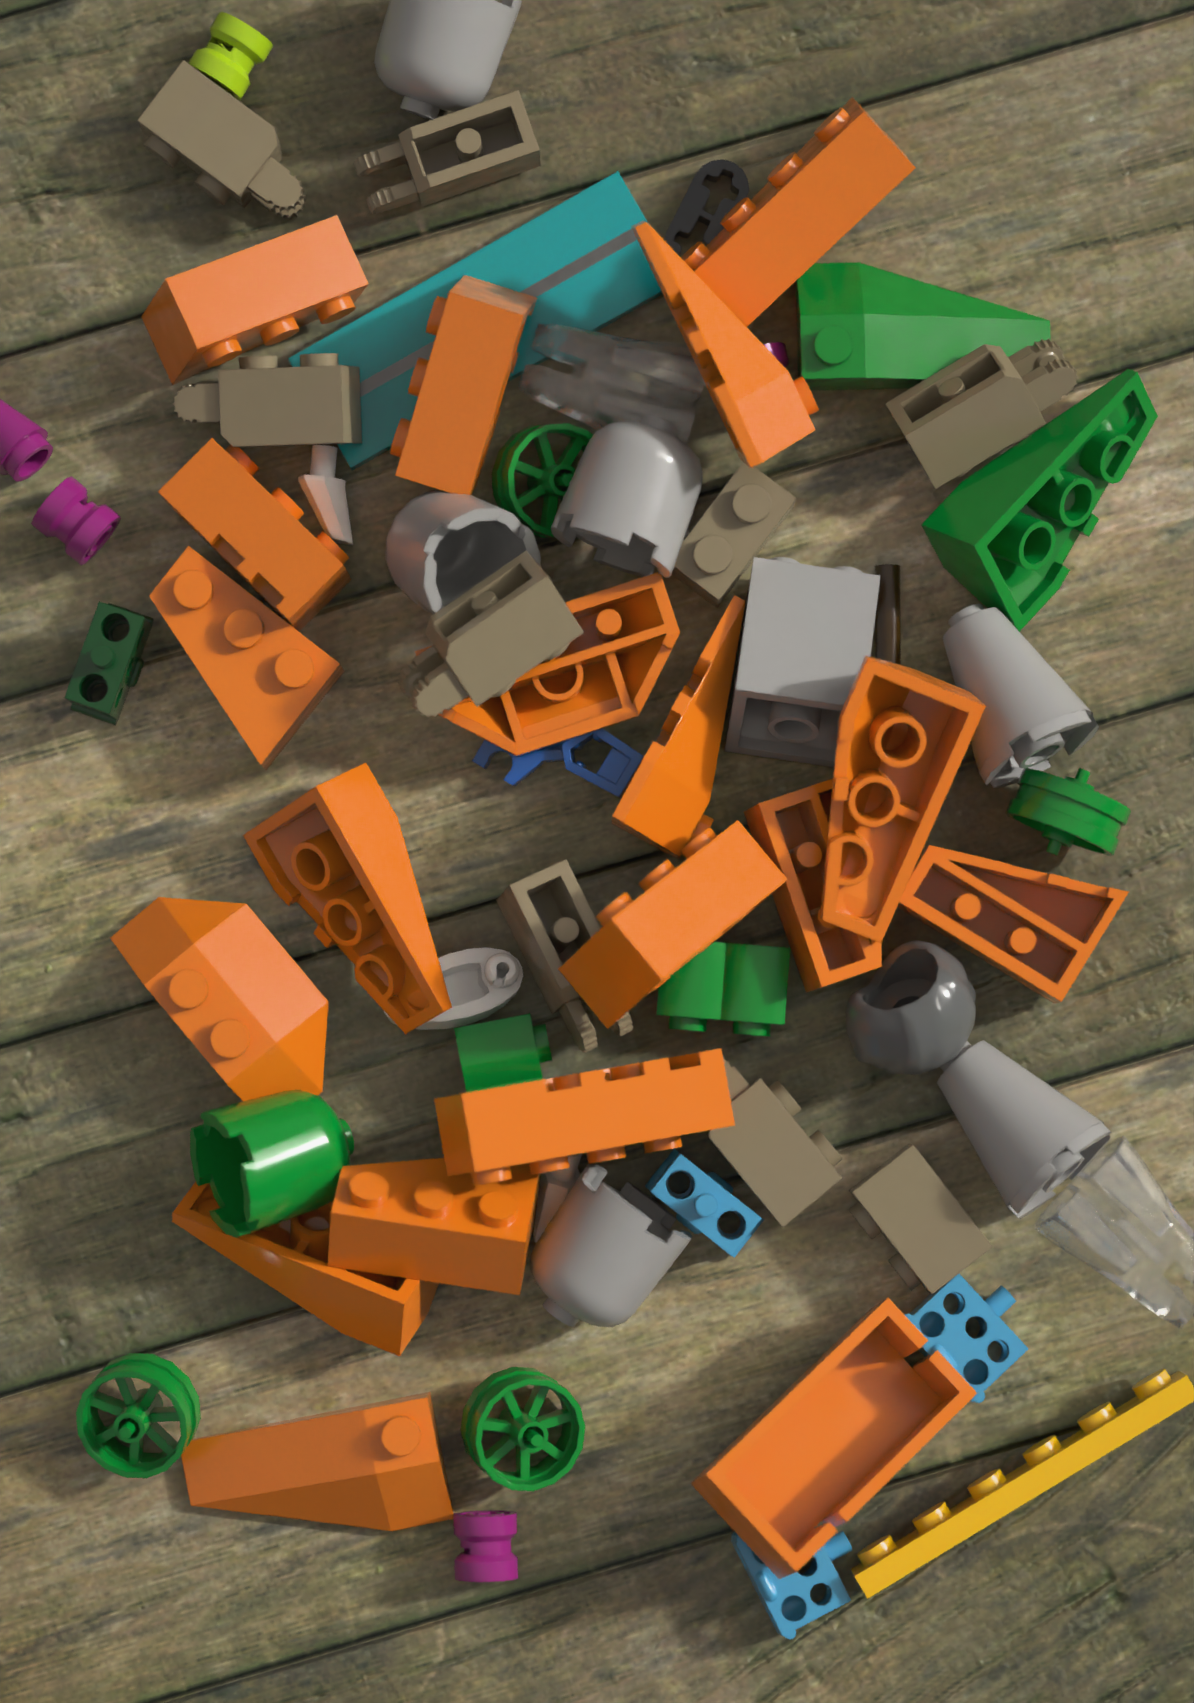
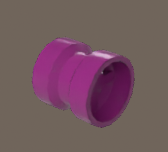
(75, 522)
(486, 1546)

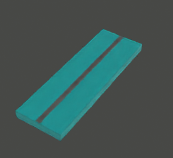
(572, 258)

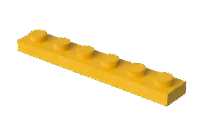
(1046, 1466)

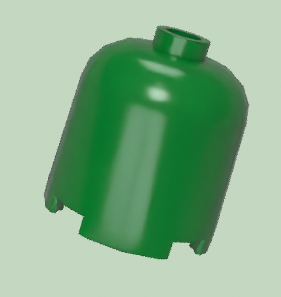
(270, 1158)

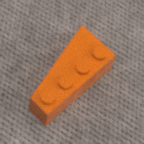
(800, 212)
(582, 1114)

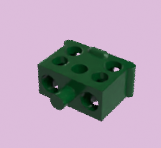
(108, 662)

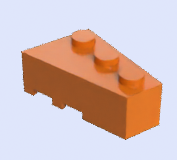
(253, 298)
(461, 385)
(795, 838)
(434, 1226)

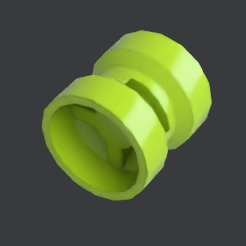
(231, 54)

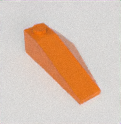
(746, 382)
(678, 771)
(891, 774)
(351, 873)
(295, 1262)
(341, 1467)

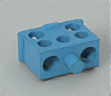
(704, 1203)
(948, 1333)
(789, 1598)

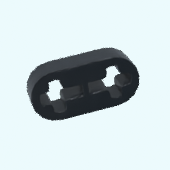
(696, 198)

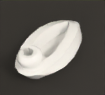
(477, 985)

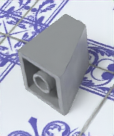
(799, 658)

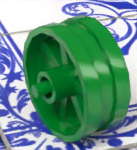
(544, 481)
(1068, 811)
(138, 1415)
(522, 1429)

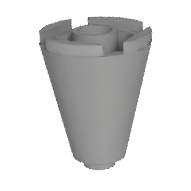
(1026, 702)
(1019, 1125)

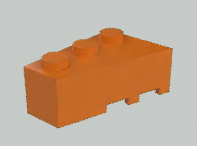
(257, 532)
(245, 652)
(1012, 916)
(671, 921)

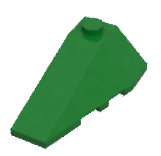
(893, 331)
(1023, 511)

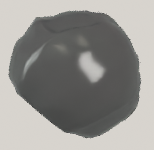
(912, 1011)

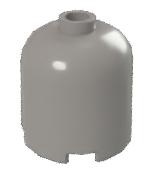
(443, 51)
(632, 496)
(450, 544)
(604, 1252)

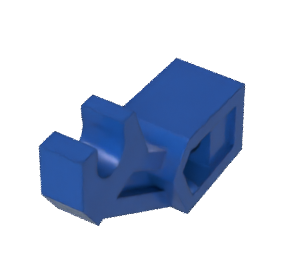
(612, 776)

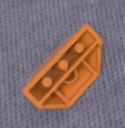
(593, 682)
(231, 993)

